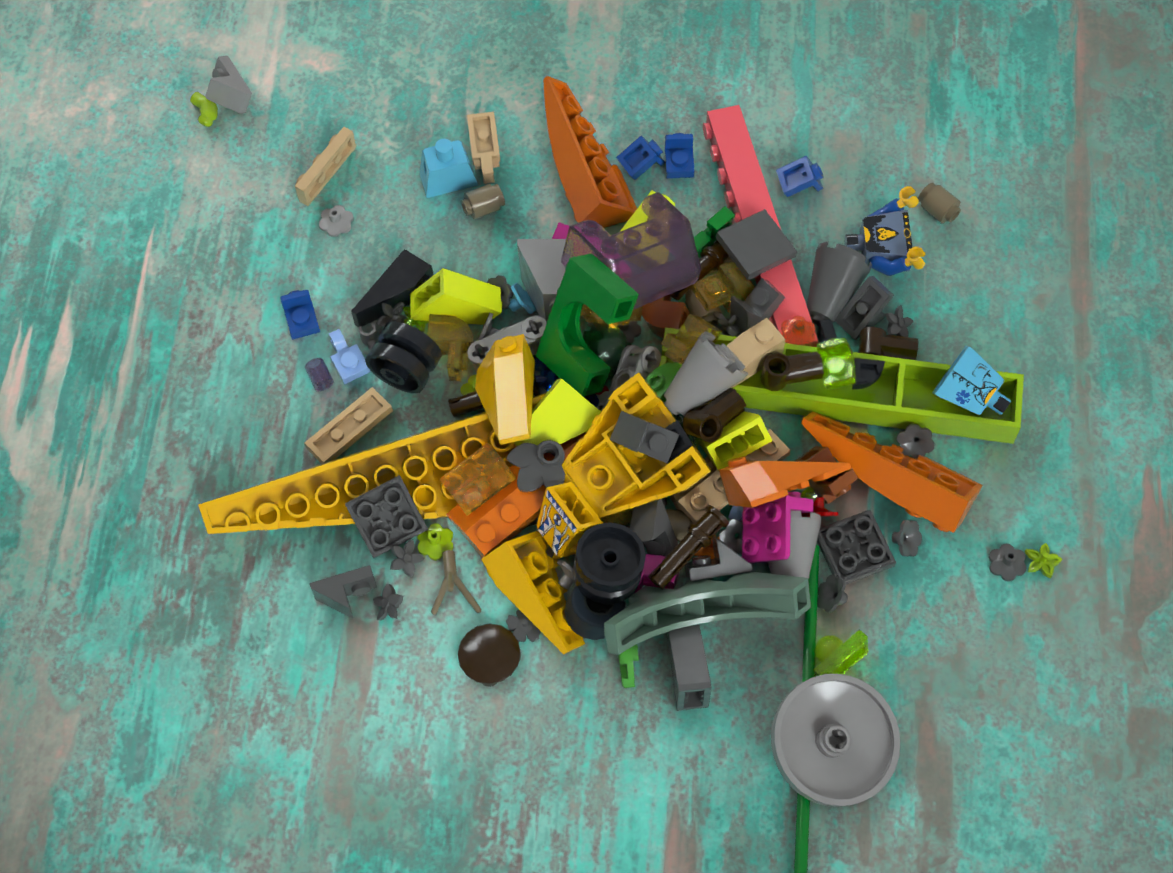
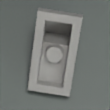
(228, 86)

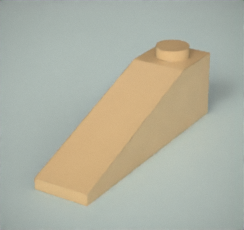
(754, 347)

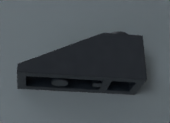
(392, 287)

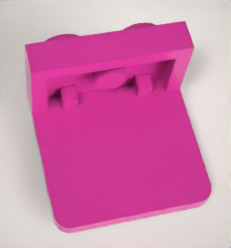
(768, 528)

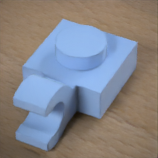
(348, 360)

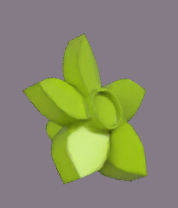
(1043, 560)

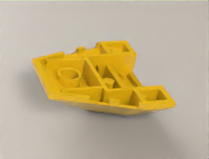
(618, 477)

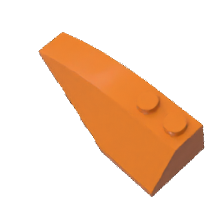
(589, 180)
(917, 485)
(504, 513)

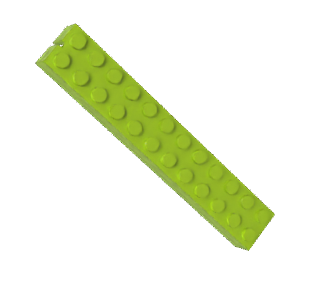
(895, 400)

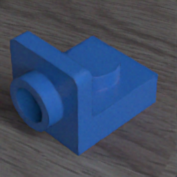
(679, 156)
(640, 157)
(800, 176)
(300, 314)

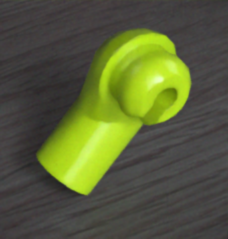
(207, 109)

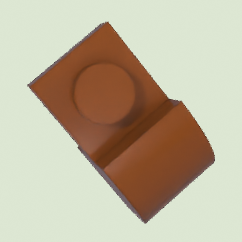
(664, 314)
(833, 486)

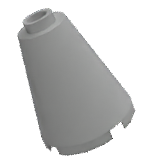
(703, 375)
(803, 542)

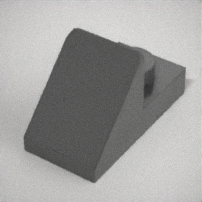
(757, 306)
(864, 307)
(644, 437)
(654, 528)
(725, 563)
(335, 589)

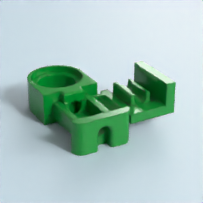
(719, 221)

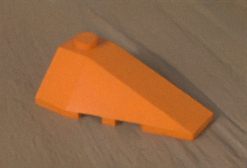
(758, 482)

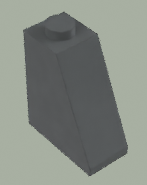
(689, 668)

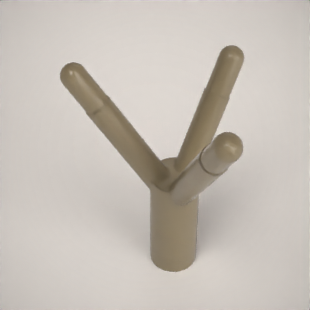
(448, 583)

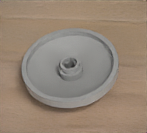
(835, 740)

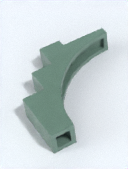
(703, 601)

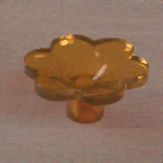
(798, 331)

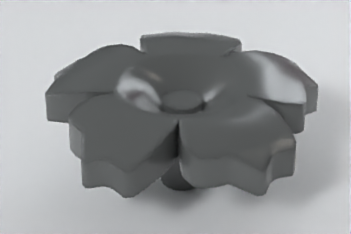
(522, 627)

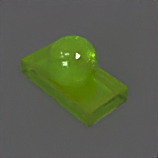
(839, 656)

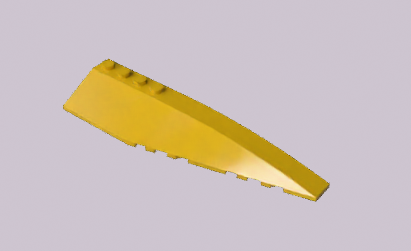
(320, 493)

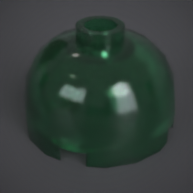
(606, 344)

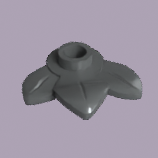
(535, 468)

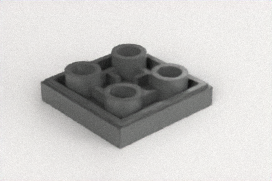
(756, 244)
(386, 516)
(855, 547)

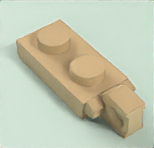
(484, 144)

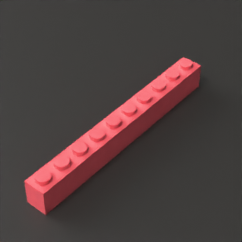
(749, 195)

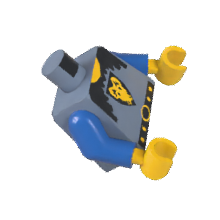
(887, 237)

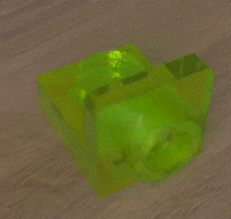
(837, 362)

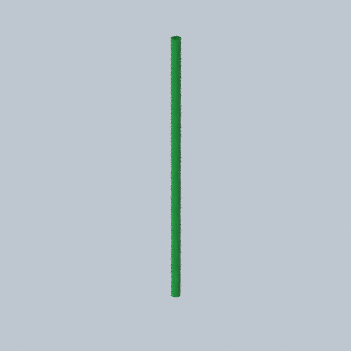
(808, 665)

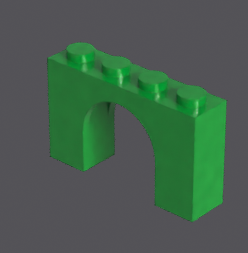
(562, 343)

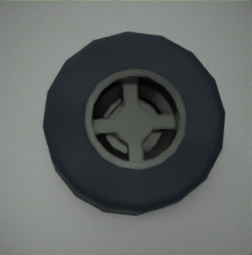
(588, 617)

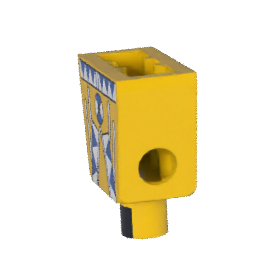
(564, 519)

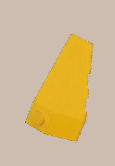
(506, 388)
(531, 583)

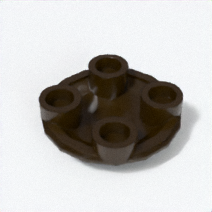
(489, 654)

